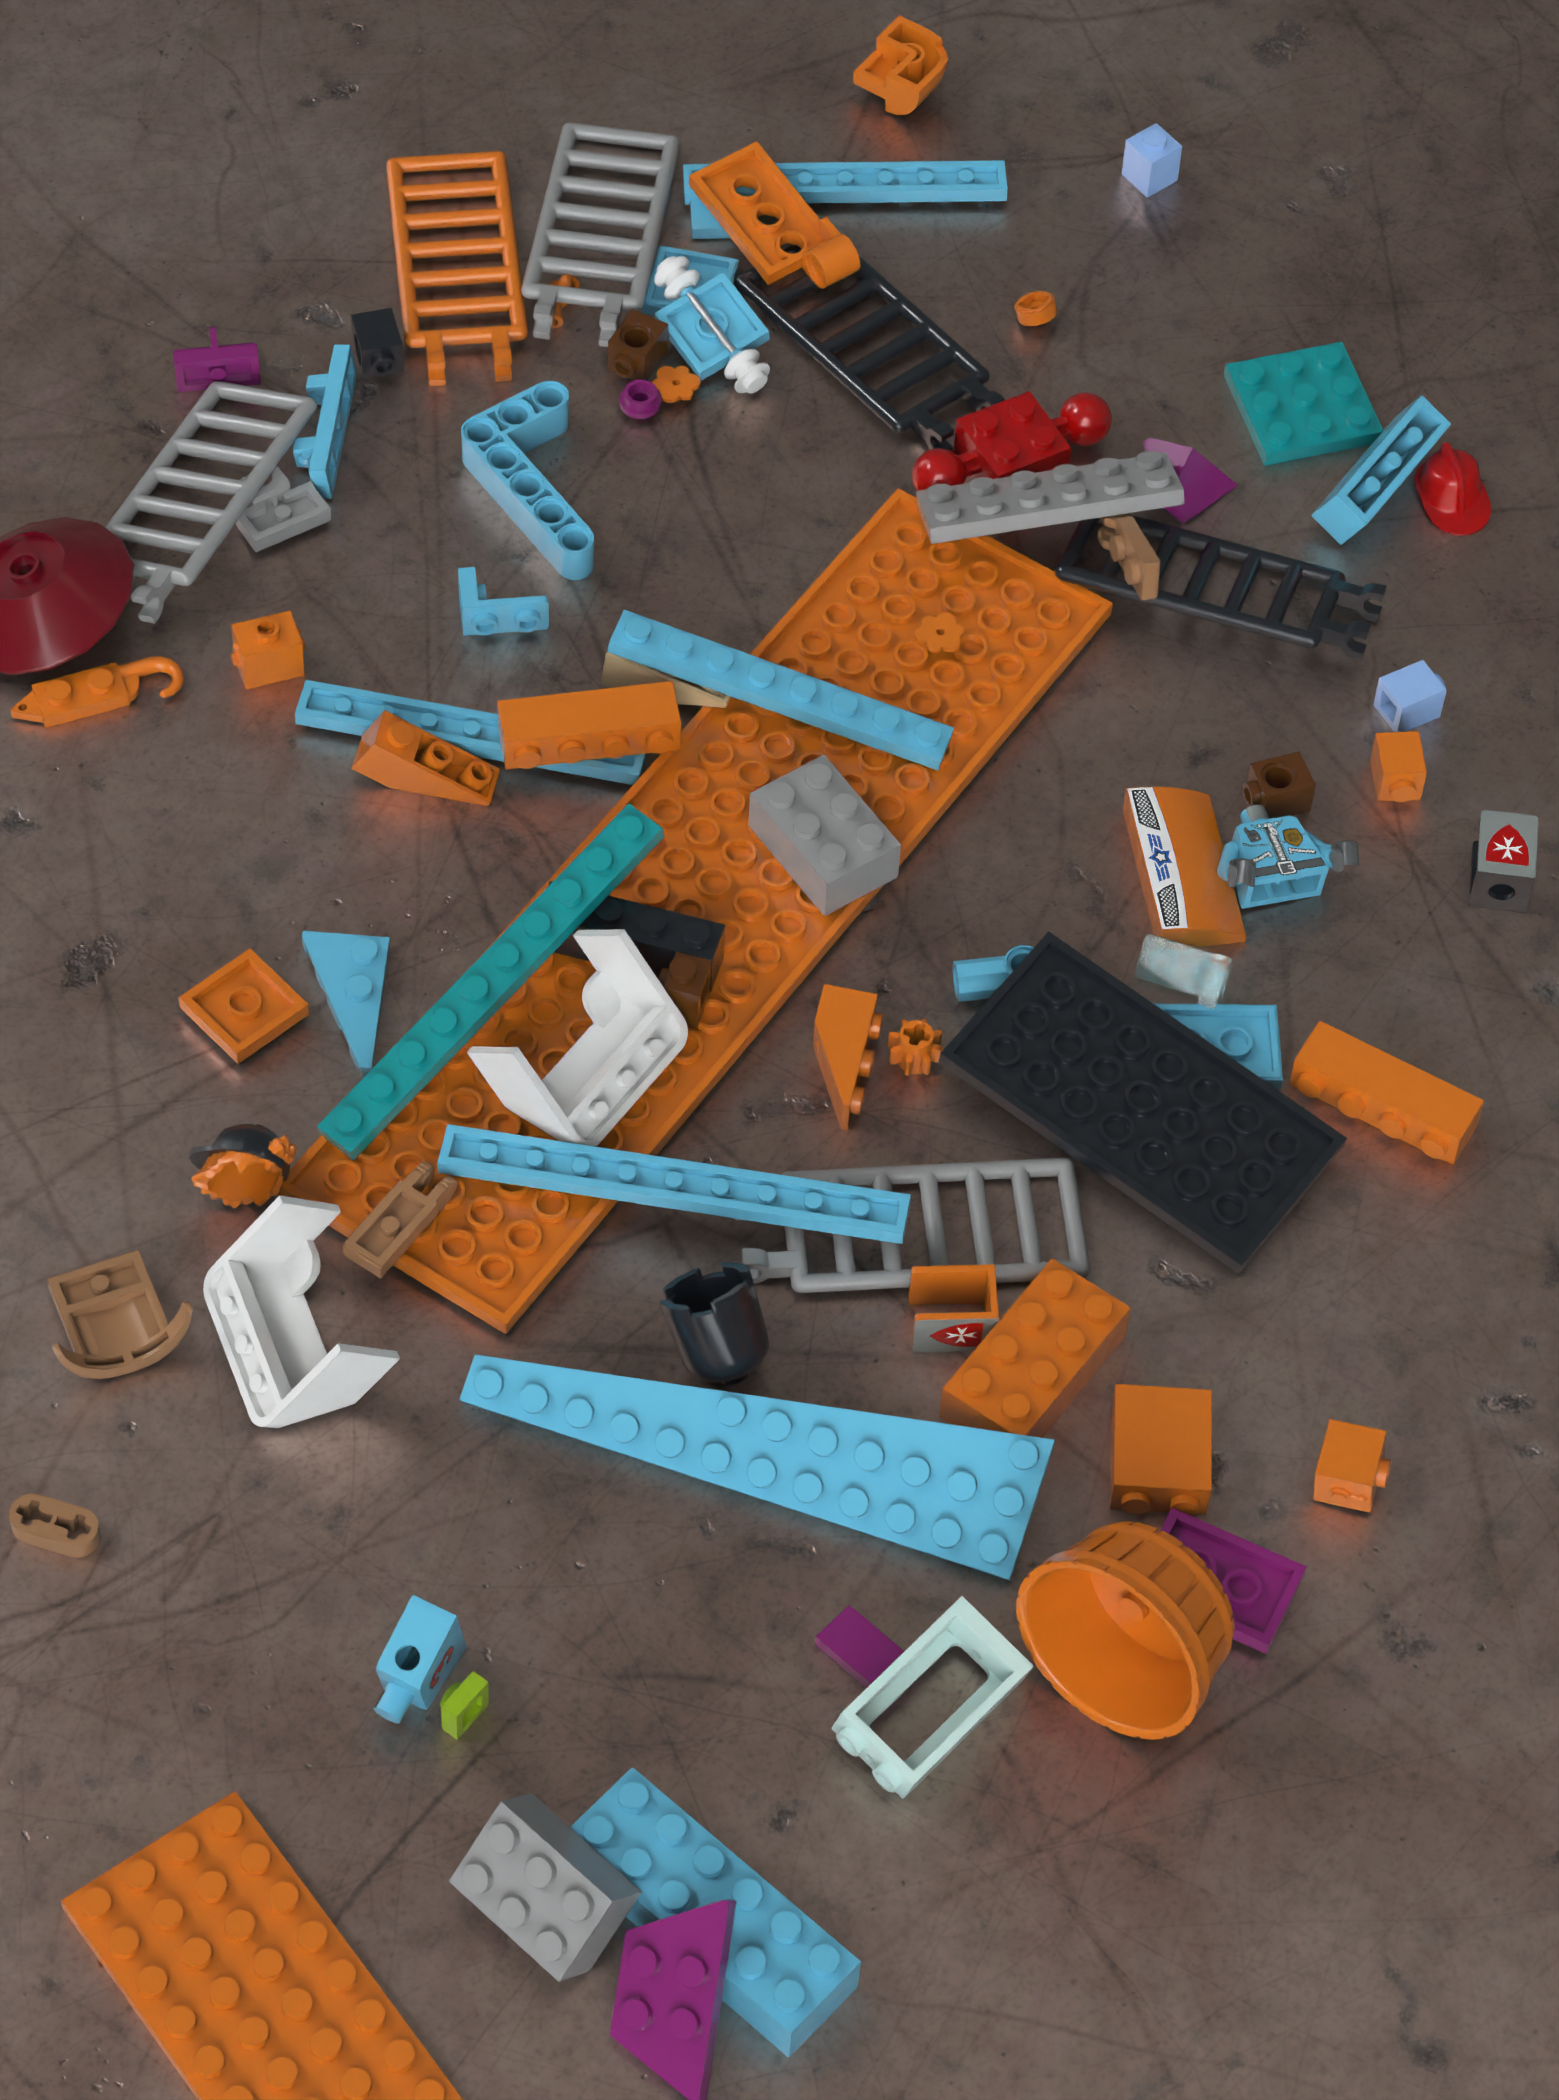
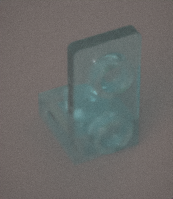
(1184, 968)

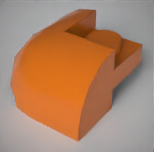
(904, 66)

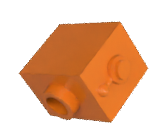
(268, 649)
(1351, 1466)

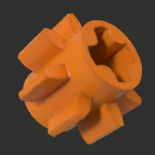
(915, 1046)

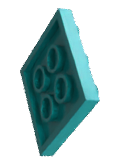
(1303, 403)

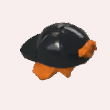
(243, 1165)

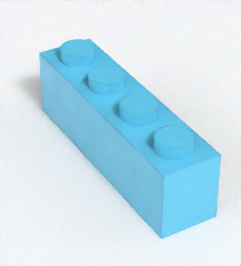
(1381, 470)

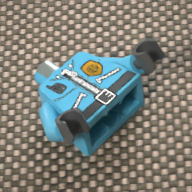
(1279, 859)

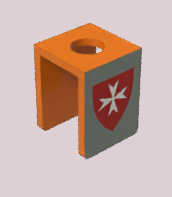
(953, 1286)

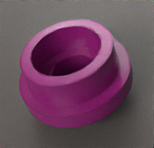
(640, 399)

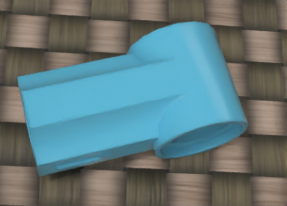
(983, 976)

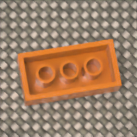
(1036, 1356)

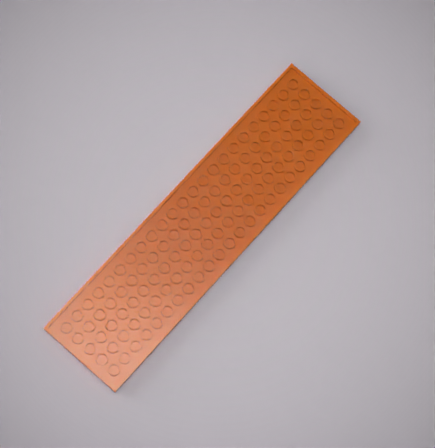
(850, 628)

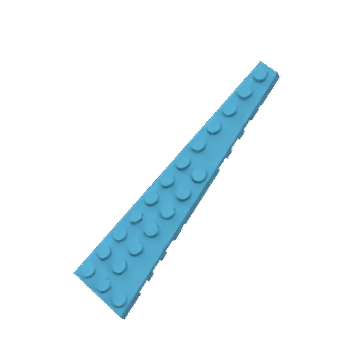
(887, 1476)

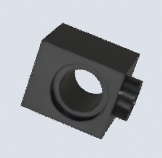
(377, 343)

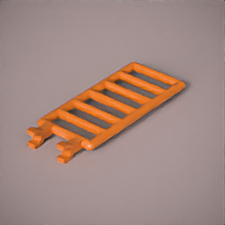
(506, 244)

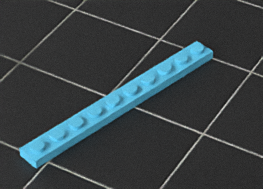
(674, 1184)

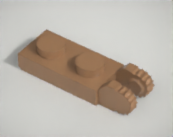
(1132, 552)
(398, 1220)

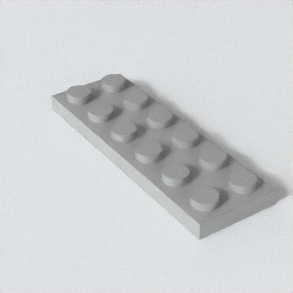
(1049, 497)

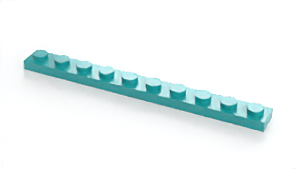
(490, 982)

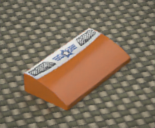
(1177, 865)

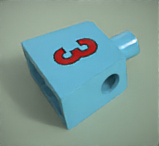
(418, 1658)

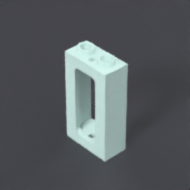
(956, 1627)

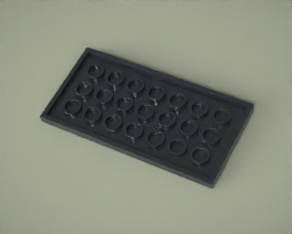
(1143, 1101)

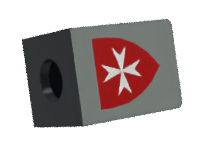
(1504, 861)

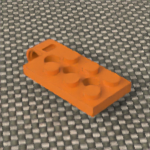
(824, 251)

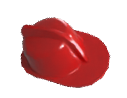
(1453, 491)

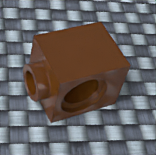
(637, 346)
(1280, 785)

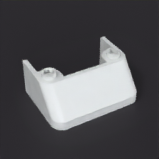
(611, 1064)
(269, 1328)

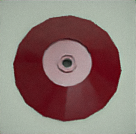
(59, 591)

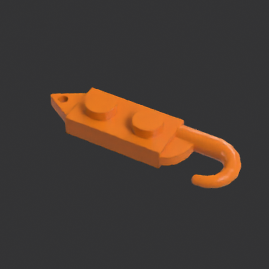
(93, 691)

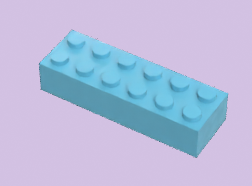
(780, 1965)

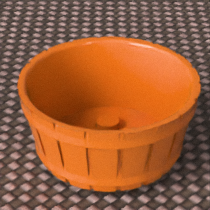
(1128, 1628)

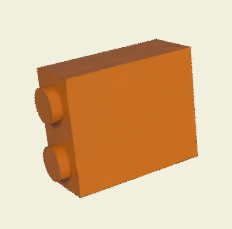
(1161, 1449)

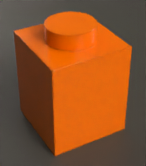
(1398, 766)

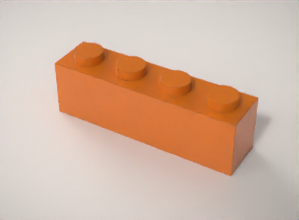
(589, 725)
(1386, 1092)

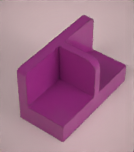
(225, 363)

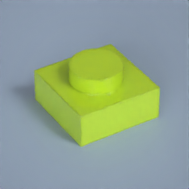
(464, 1704)

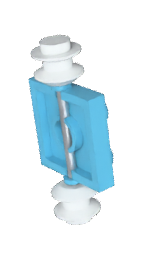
(712, 325)

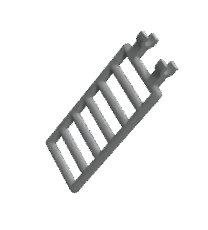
(552, 208)
(164, 577)
(794, 1260)

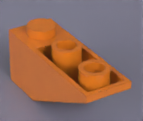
(422, 763)
(841, 1042)

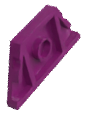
(674, 1993)

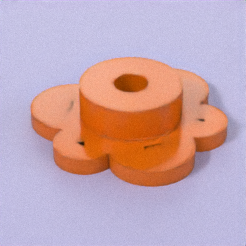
(676, 383)
(940, 633)

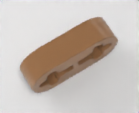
(54, 1527)

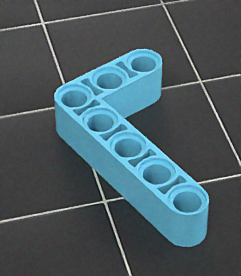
(495, 456)

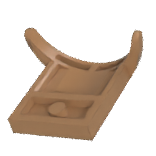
(114, 1318)

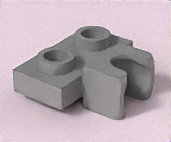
(281, 512)

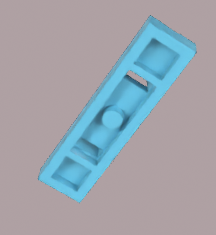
(335, 395)

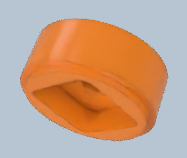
(1035, 308)

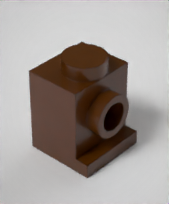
(688, 985)

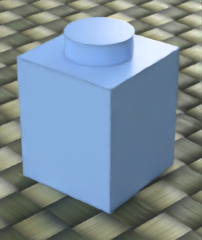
(1151, 160)
(1410, 697)

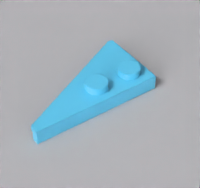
(354, 978)

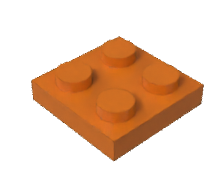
(244, 1006)

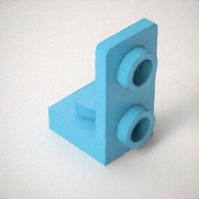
(497, 615)

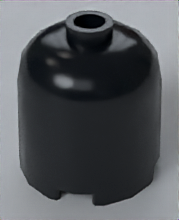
(716, 1323)

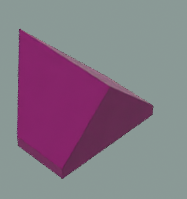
(1199, 478)

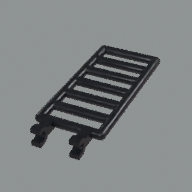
(918, 417)
(1319, 629)

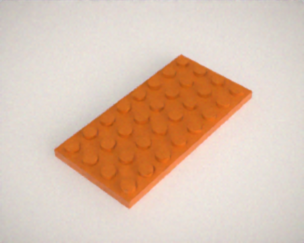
(247, 1971)

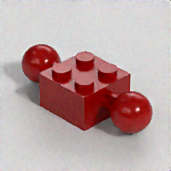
(1014, 439)

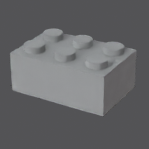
(824, 835)
(545, 1886)

